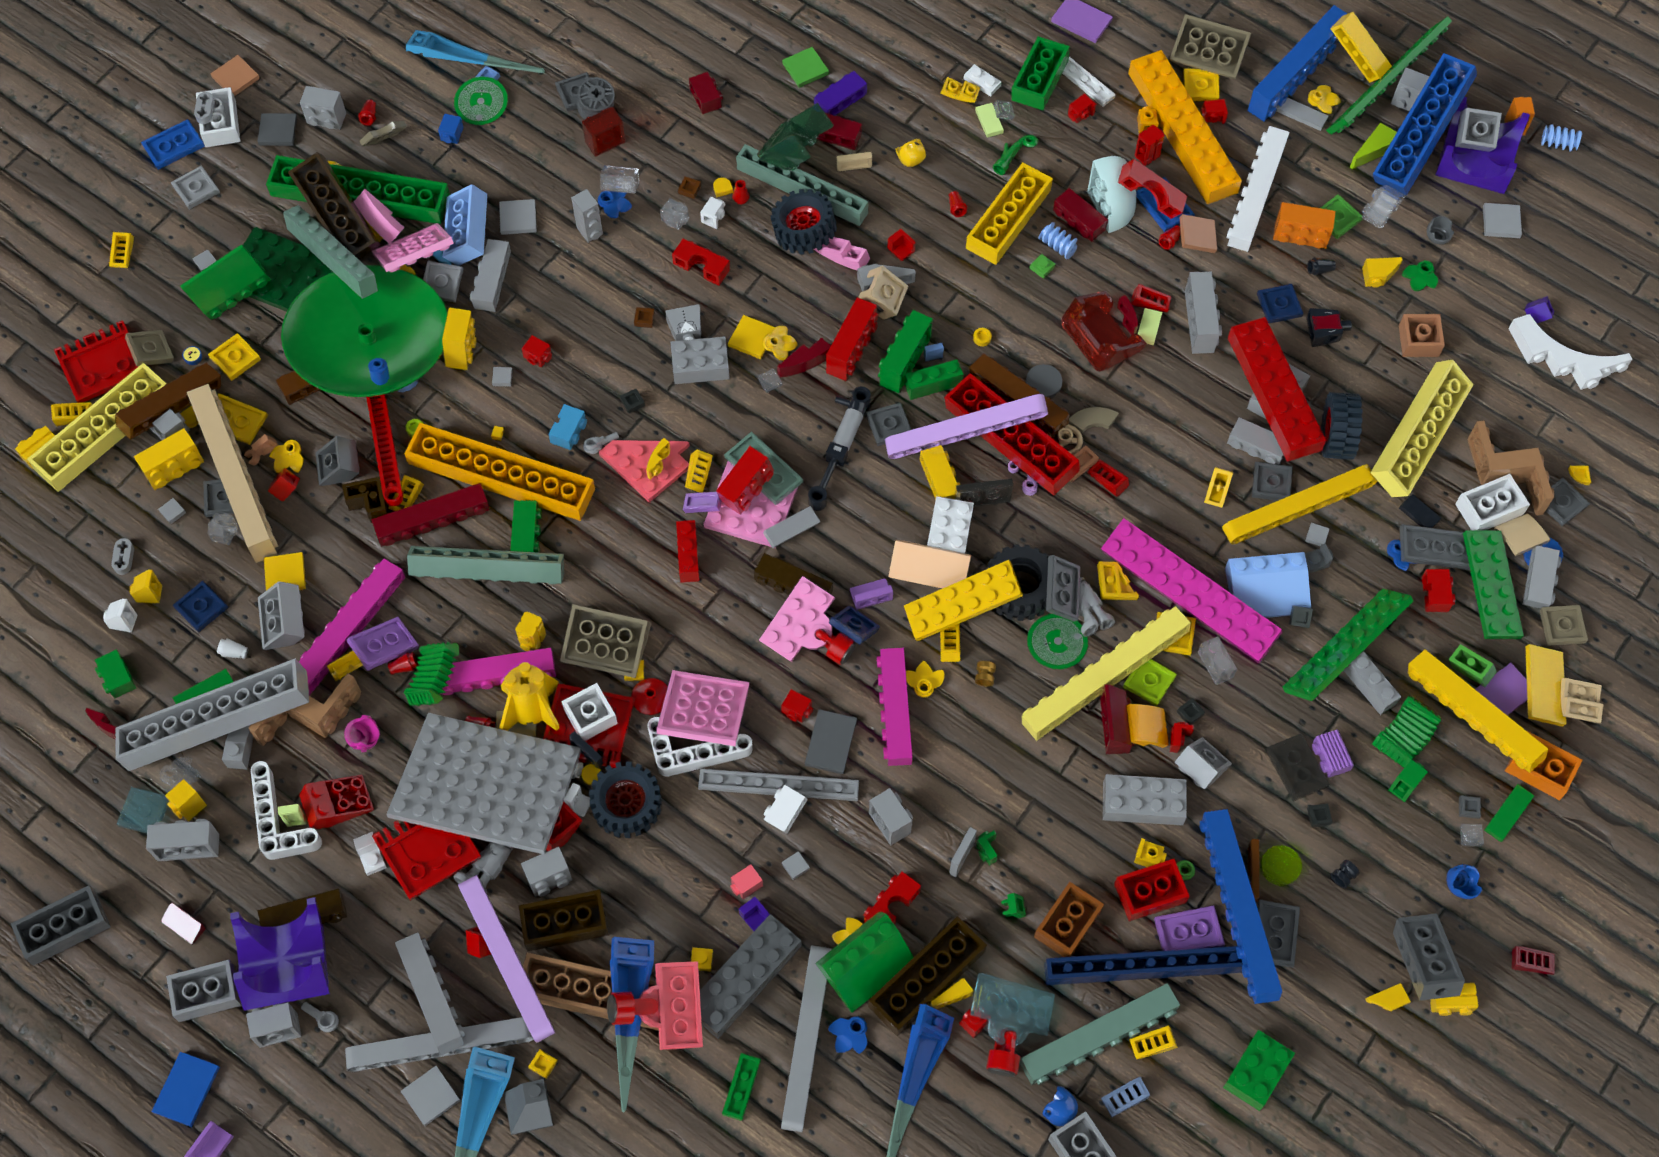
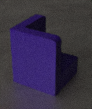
(1540, 309)
(753, 913)

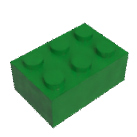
(1259, 1070)

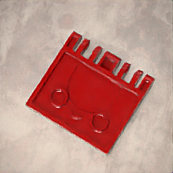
(98, 365)
(608, 741)
(425, 856)

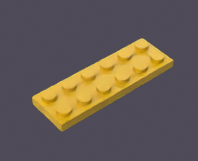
(963, 600)

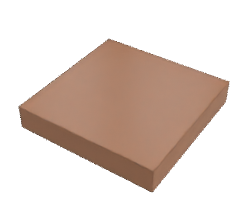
(235, 74)
(1198, 233)

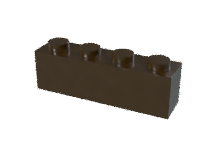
(784, 576)
(329, 903)

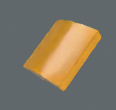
(1147, 725)

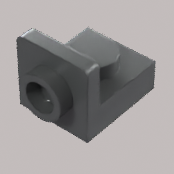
(1319, 559)

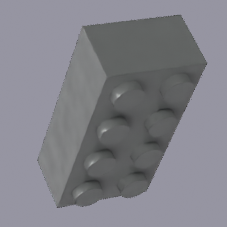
(60, 925)

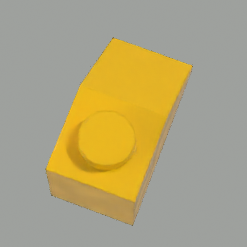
(1380, 270)
(146, 588)

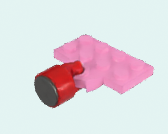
(804, 624)

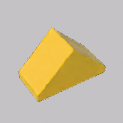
(1218, 487)

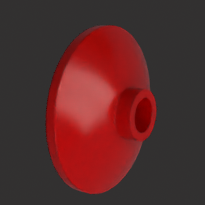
(649, 704)

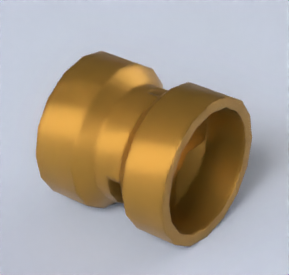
(985, 673)

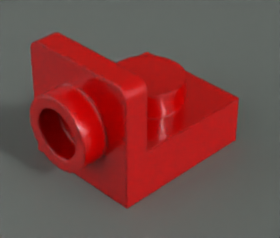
(1178, 734)

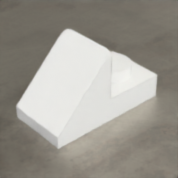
(369, 854)

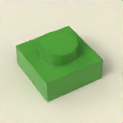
(1042, 266)

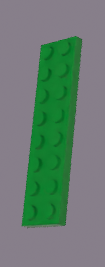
(1347, 644)

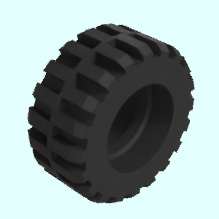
(1031, 562)

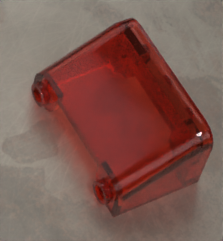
(1097, 333)

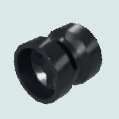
(1345, 873)

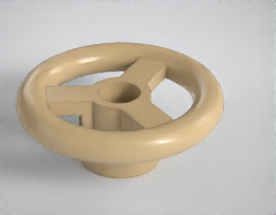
(1067, 432)

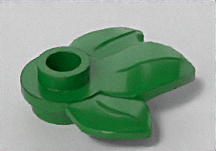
(1419, 277)

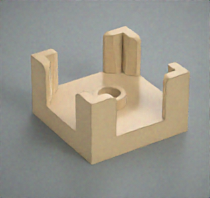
(885, 291)

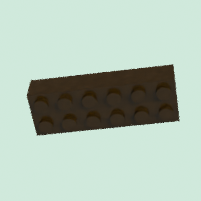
(333, 205)
(927, 975)

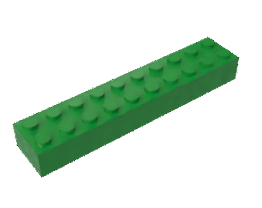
(402, 195)

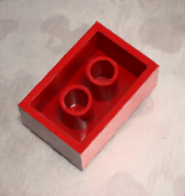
(745, 480)
(1151, 890)

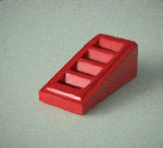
(1149, 303)
(1117, 486)

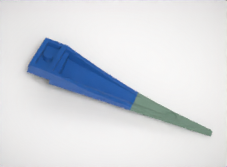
(630, 972)
(924, 1048)

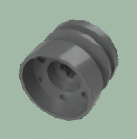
(587, 102)

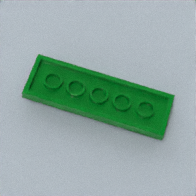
(1493, 584)

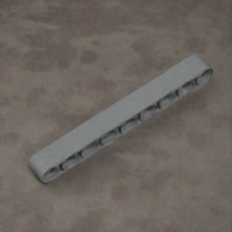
(805, 1043)
(424, 1047)

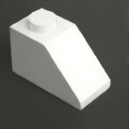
(120, 616)

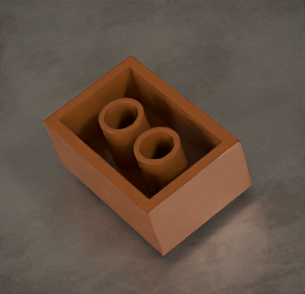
(1069, 920)

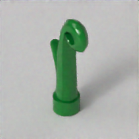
(1008, 155)

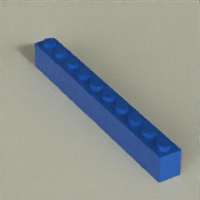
(1241, 907)

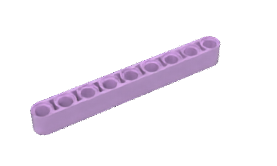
(966, 426)
(506, 959)

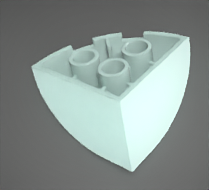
(1108, 195)

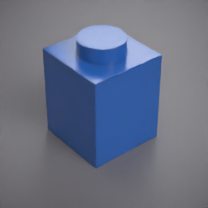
(450, 128)

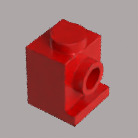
(1081, 108)
(1214, 111)
(973, 1024)

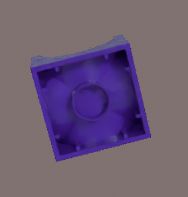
(1482, 168)
(281, 960)

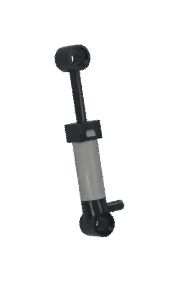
(838, 449)

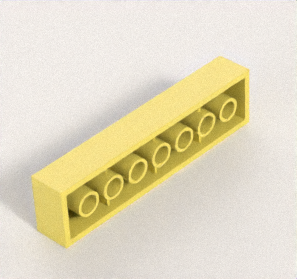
(1422, 428)
(92, 431)

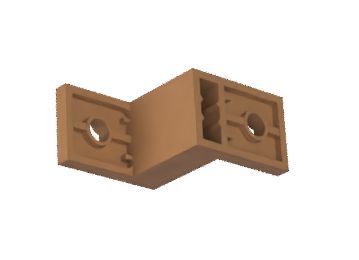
(1523, 465)
(314, 715)

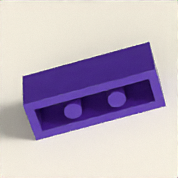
(841, 94)

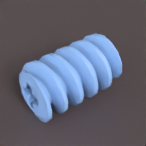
(1561, 137)
(1058, 240)

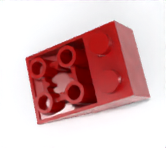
(335, 801)

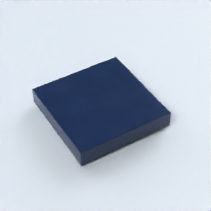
(1280, 303)
(200, 606)
(854, 624)

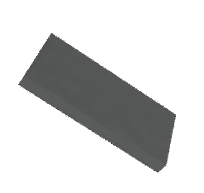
(1433, 547)

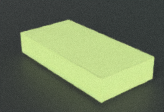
(989, 120)
(1149, 325)
(292, 815)

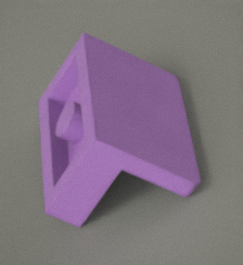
(871, 593)
(210, 1142)

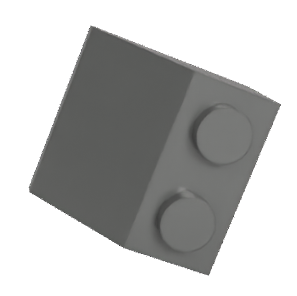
(337, 461)

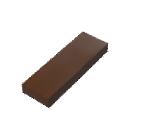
(1253, 867)

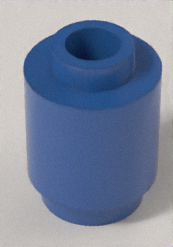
(378, 371)

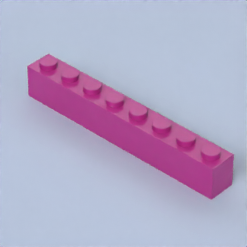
(350, 620)

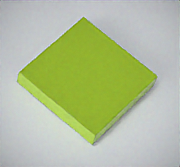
(1150, 681)

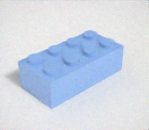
(465, 224)

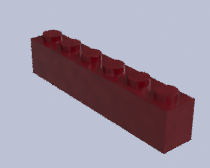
(430, 515)

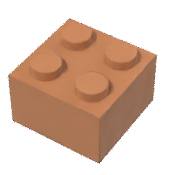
(1421, 335)

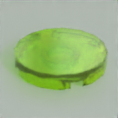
(1281, 865)

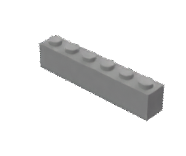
(429, 993)

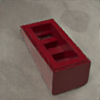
(1517, 963)

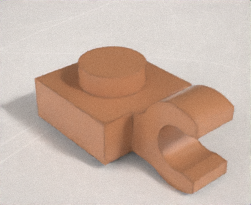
(261, 447)

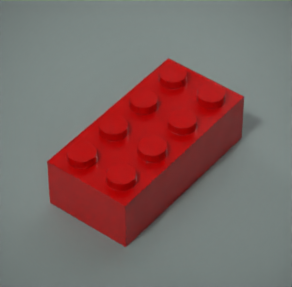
(851, 339)

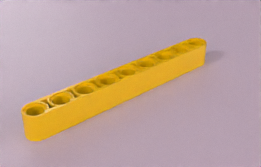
(1299, 504)

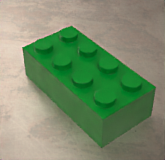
(1040, 73)
(905, 351)

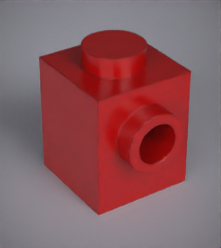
(536, 351)
(797, 706)

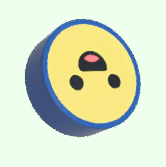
(192, 355)

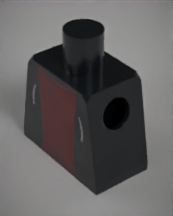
(1326, 326)

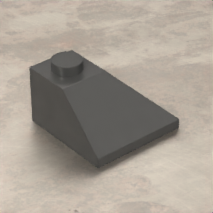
(528, 1107)

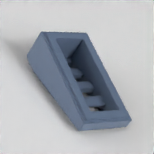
(1122, 1090)

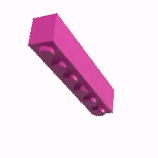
(491, 671)
(895, 704)

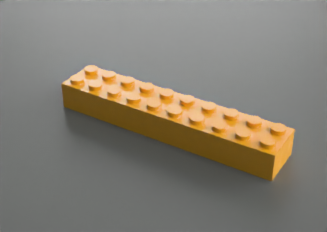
(1185, 127)
(500, 471)

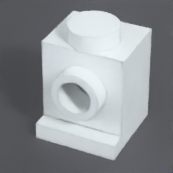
(713, 212)

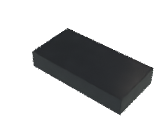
(1419, 512)
(586, 750)

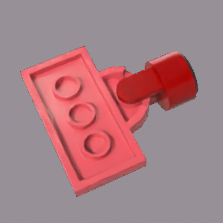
(668, 1005)

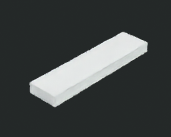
(1088, 83)

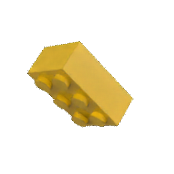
(459, 339)
(169, 459)

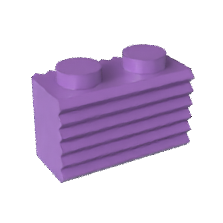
(1332, 753)

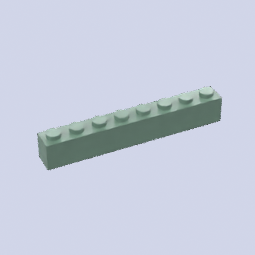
(843, 203)
(330, 251)
(485, 564)
(1099, 1034)

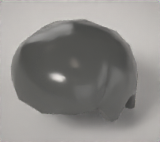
(1440, 230)

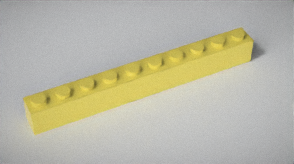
(1108, 670)

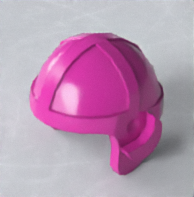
(362, 733)

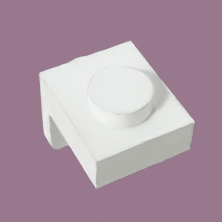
(576, 800)

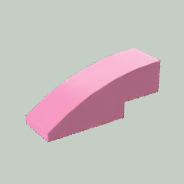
(378, 216)
(844, 253)

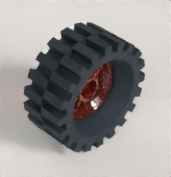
(625, 778)

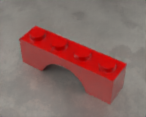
(1168, 198)

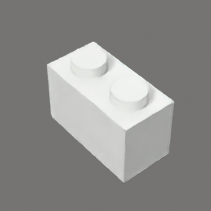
(785, 808)

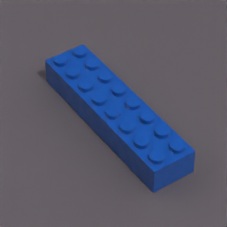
(1295, 66)
(1425, 123)

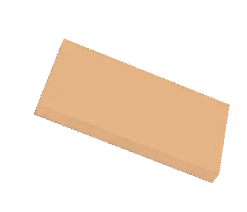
(928, 564)

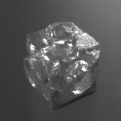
(674, 214)
(222, 528)

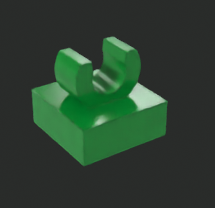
(1015, 904)

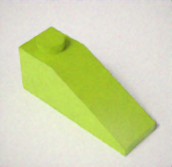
(1374, 146)

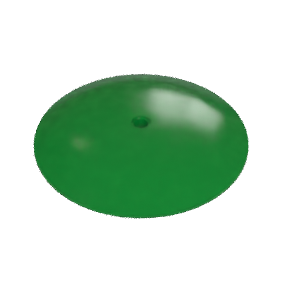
(336, 333)

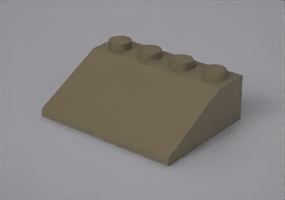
(1210, 46)
(605, 641)

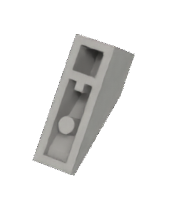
(904, 274)
(238, 748)

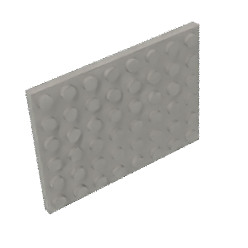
(485, 783)

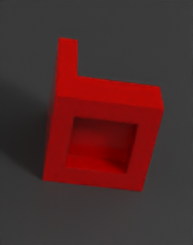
(901, 245)
(283, 484)
(476, 944)

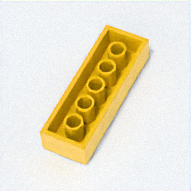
(1009, 213)

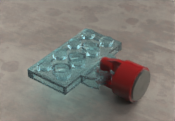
(1012, 1014)

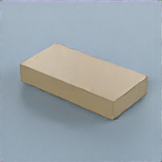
(854, 161)

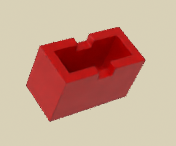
(1439, 590)

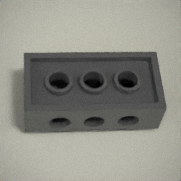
(1428, 957)

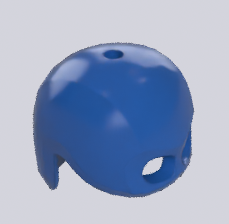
(1467, 881)
(1062, 1108)

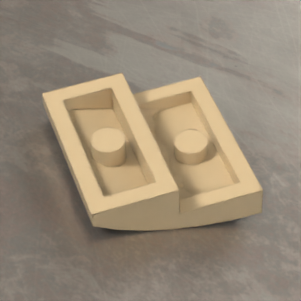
(1522, 534)
(1581, 700)

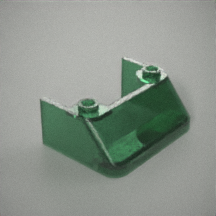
(788, 141)

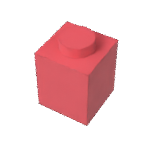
(746, 882)

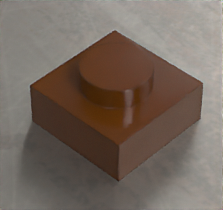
(689, 187)
(644, 317)

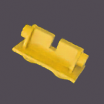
(344, 665)

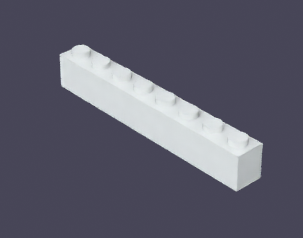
(1257, 191)

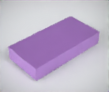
(702, 502)

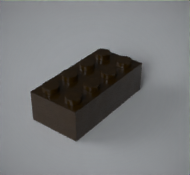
(563, 920)

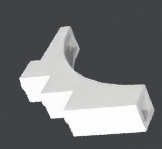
(1561, 360)

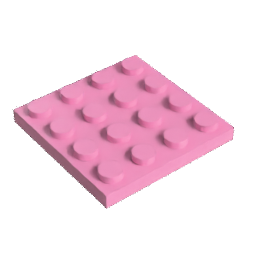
(413, 247)
(751, 523)
(703, 708)

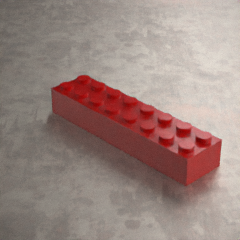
(1276, 389)
(1022, 443)

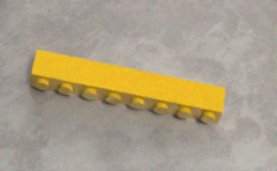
(1477, 711)

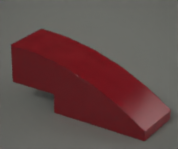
(804, 359)

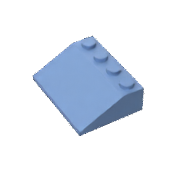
(1270, 582)

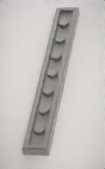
(769, 784)

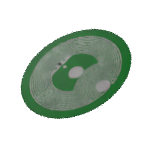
(480, 100)
(1056, 642)

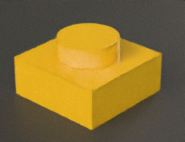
(704, 958)

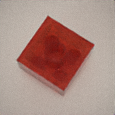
(603, 131)

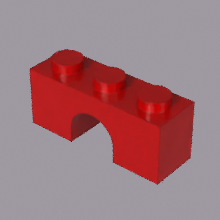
(689, 253)
(687, 551)
(901, 889)

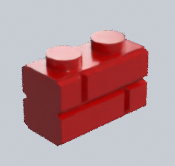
(1149, 145)

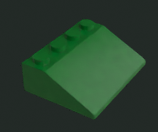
(226, 282)
(865, 961)

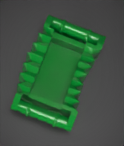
(432, 673)
(1408, 732)

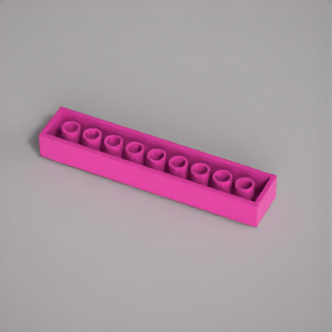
(1191, 590)

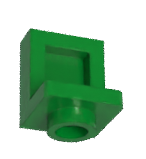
(986, 851)

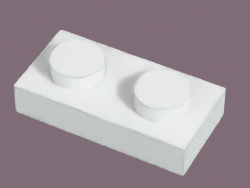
(982, 79)

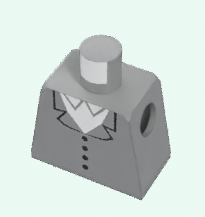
(685, 322)

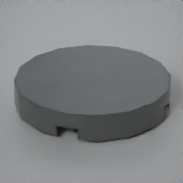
(1045, 380)

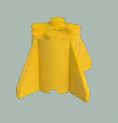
(528, 697)

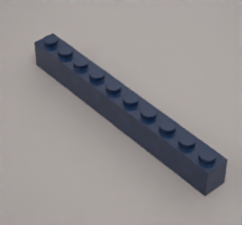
(1142, 965)

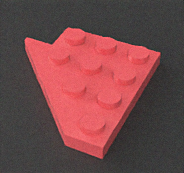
(631, 461)

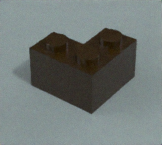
(366, 495)

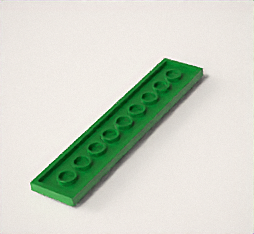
(1389, 77)

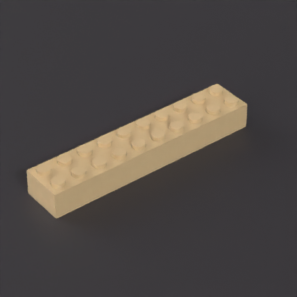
(233, 473)

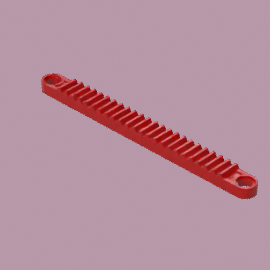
(385, 449)

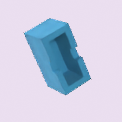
(567, 430)

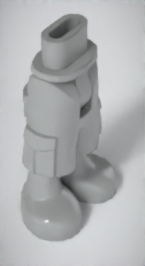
(1091, 602)
(490, 864)

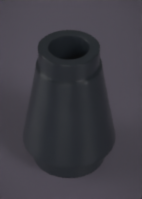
(1318, 266)

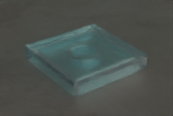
(142, 809)

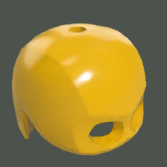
(911, 154)

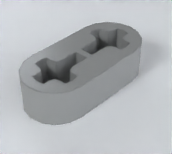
(200, 108)
(118, 556)

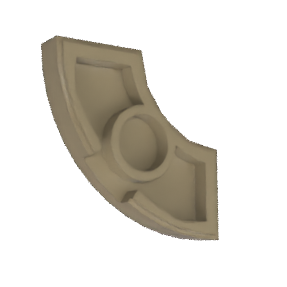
(379, 135)
(1093, 417)

